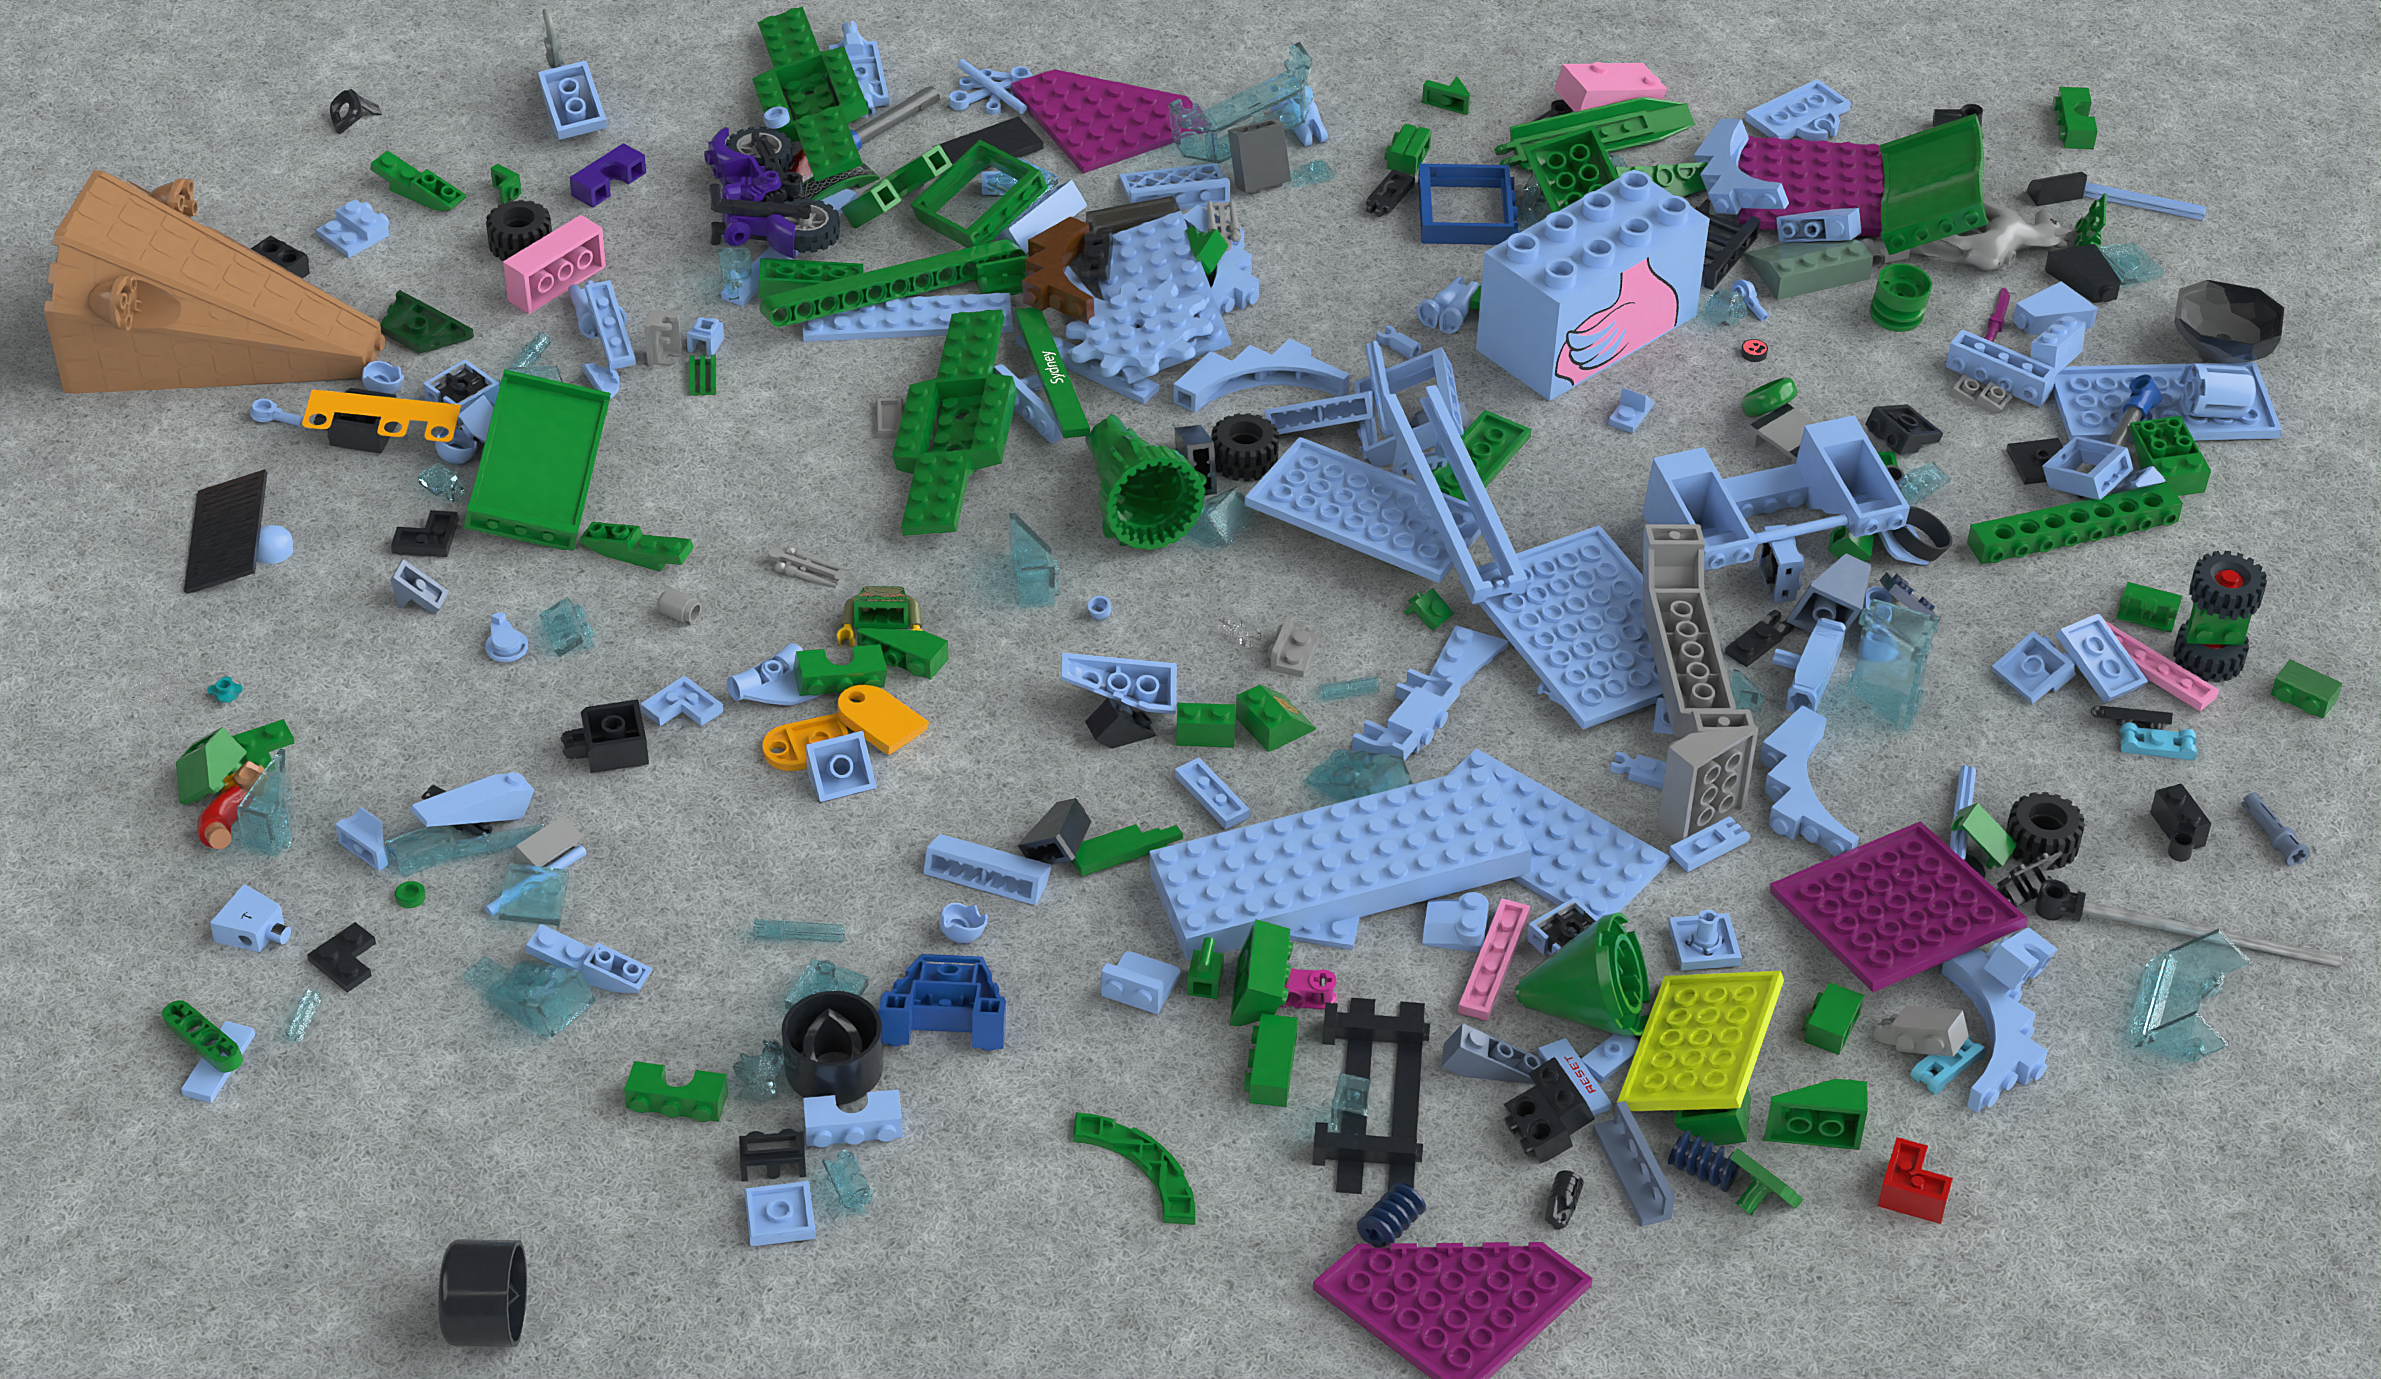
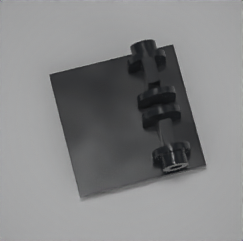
(2026, 881)

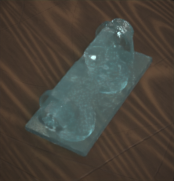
(852, 1192)

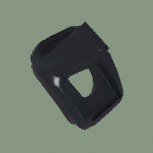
(354, 112)

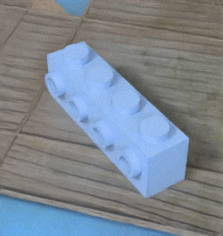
(2004, 367)

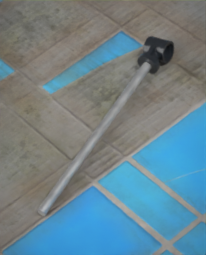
(2057, 901)

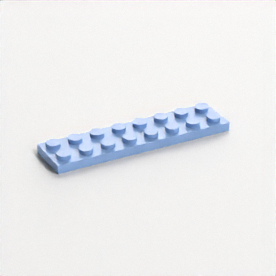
(904, 317)

